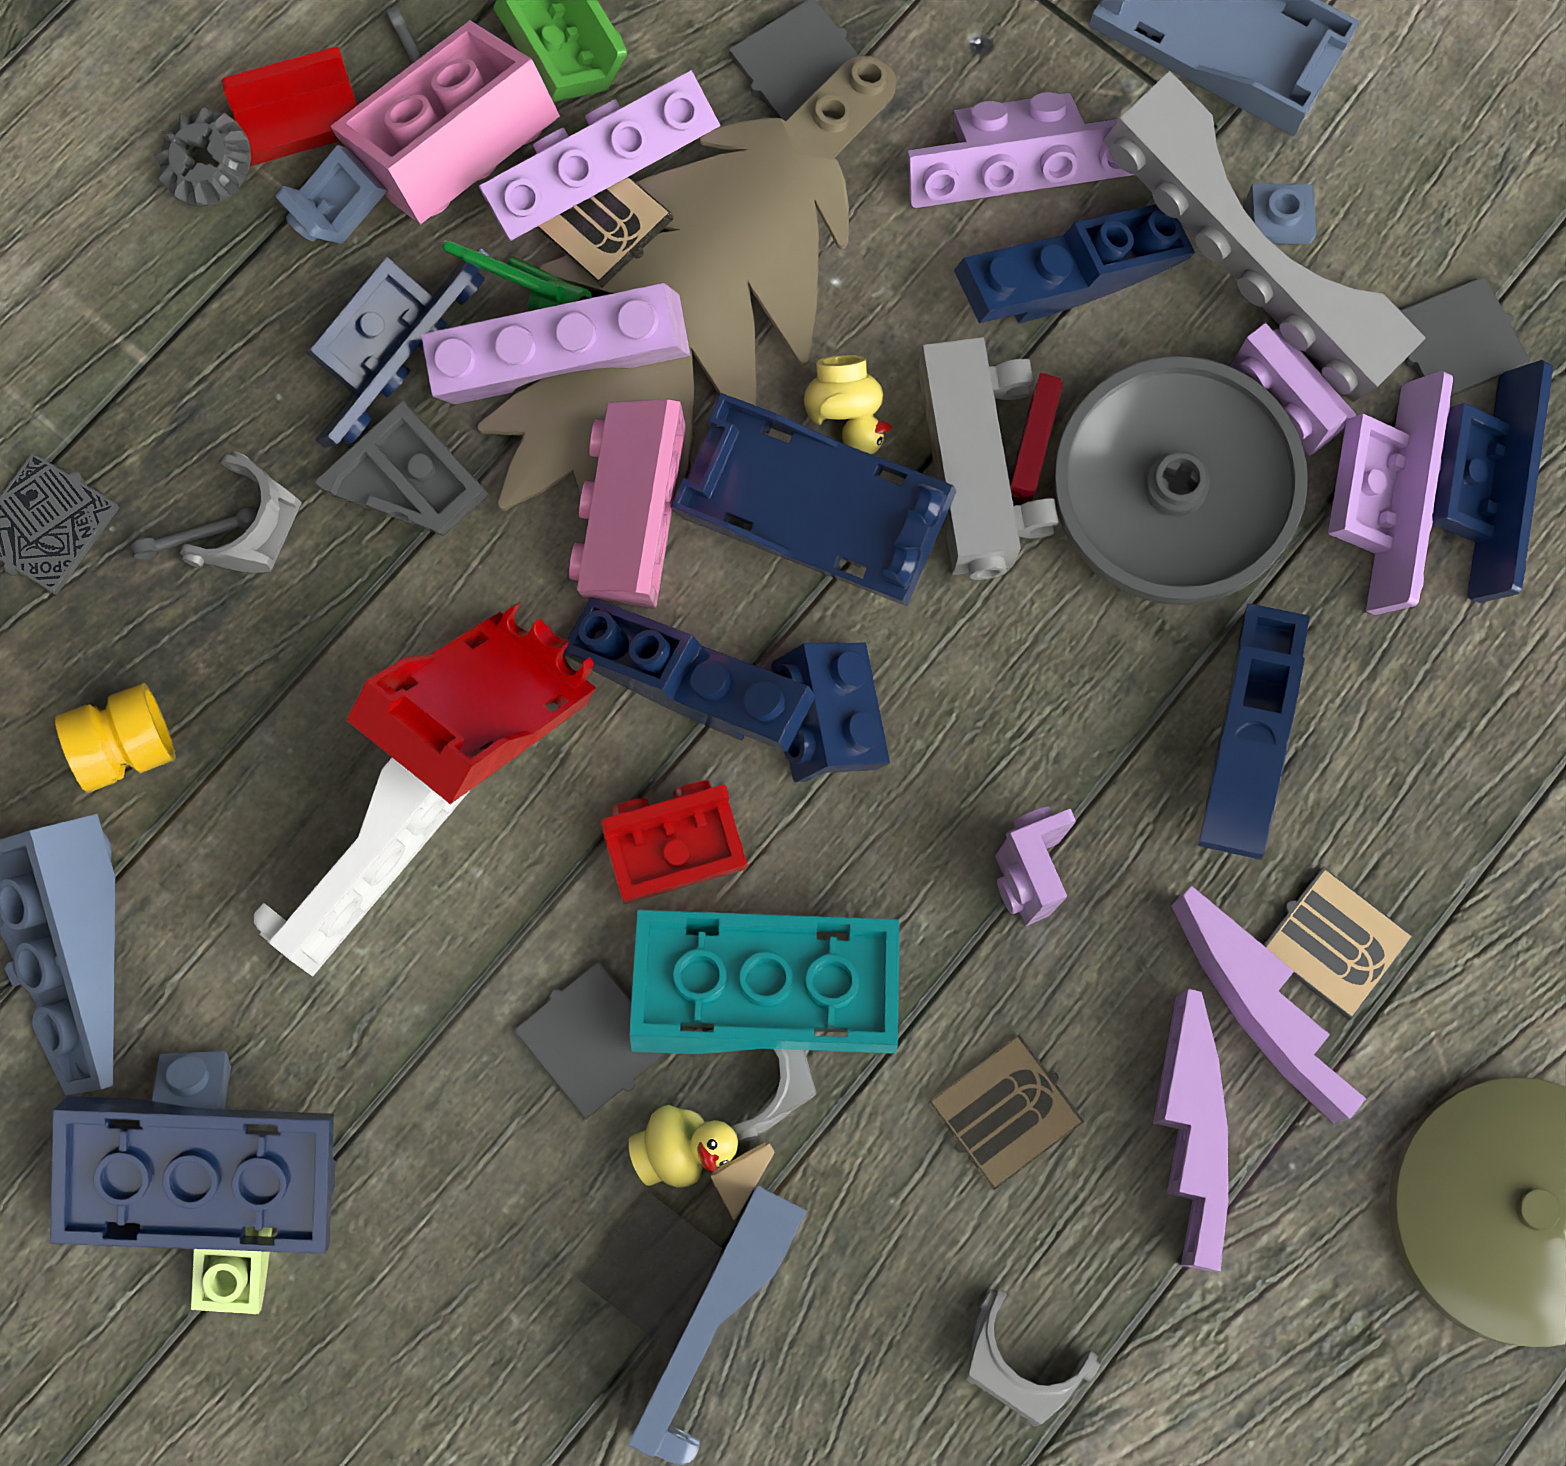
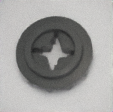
(200, 182)

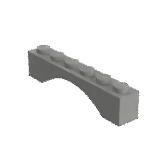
(1174, 152)

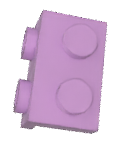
(1296, 384)
(1029, 876)

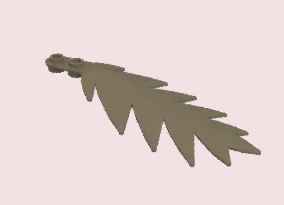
(733, 227)

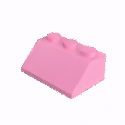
(448, 120)
(629, 502)

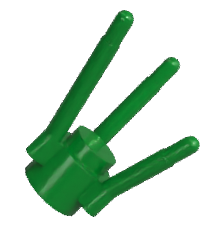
(546, 288)

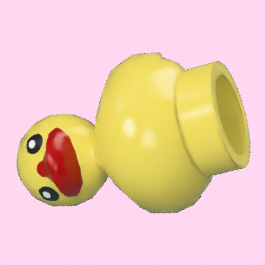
(849, 393)
(679, 1147)

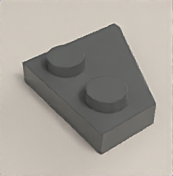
(405, 475)

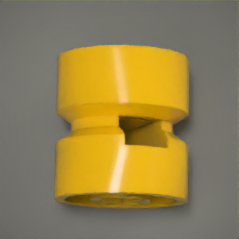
(107, 740)

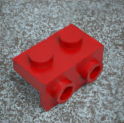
(673, 841)

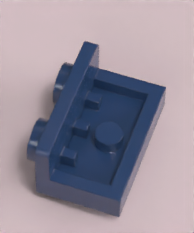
(844, 720)

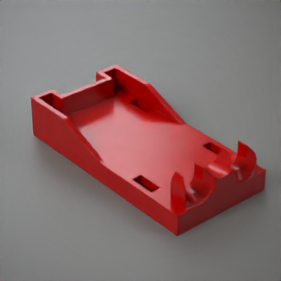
(472, 702)

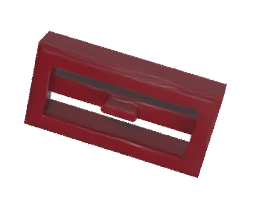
(1035, 438)

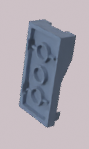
(1249, 52)
(743, 1269)

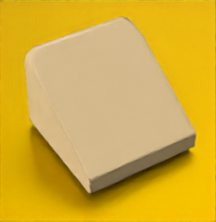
(740, 1176)

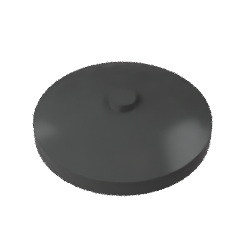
(1180, 480)

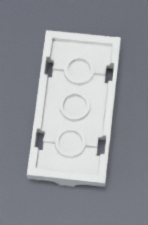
(394, 830)

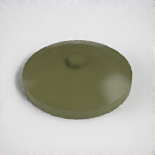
(1485, 1210)

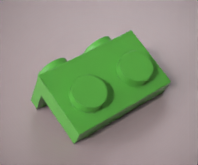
(568, 43)

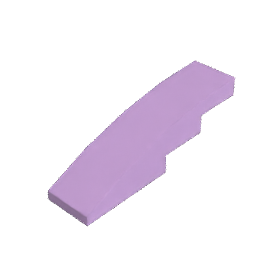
(1250, 984)
(1194, 1104)

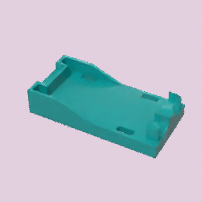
(763, 983)

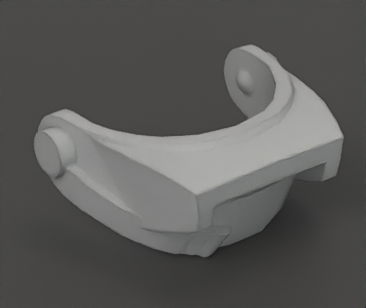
(263, 540)
(793, 1091)
(994, 1376)

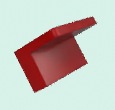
(290, 103)

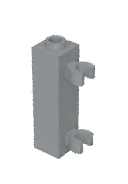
(970, 455)

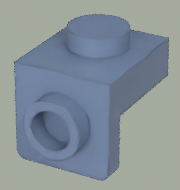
(333, 198)
(1283, 212)
(193, 1079)

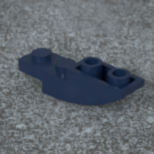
(1074, 268)
(688, 677)
(1255, 731)

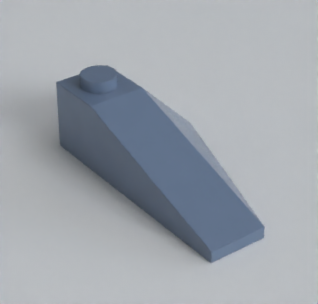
(62, 943)

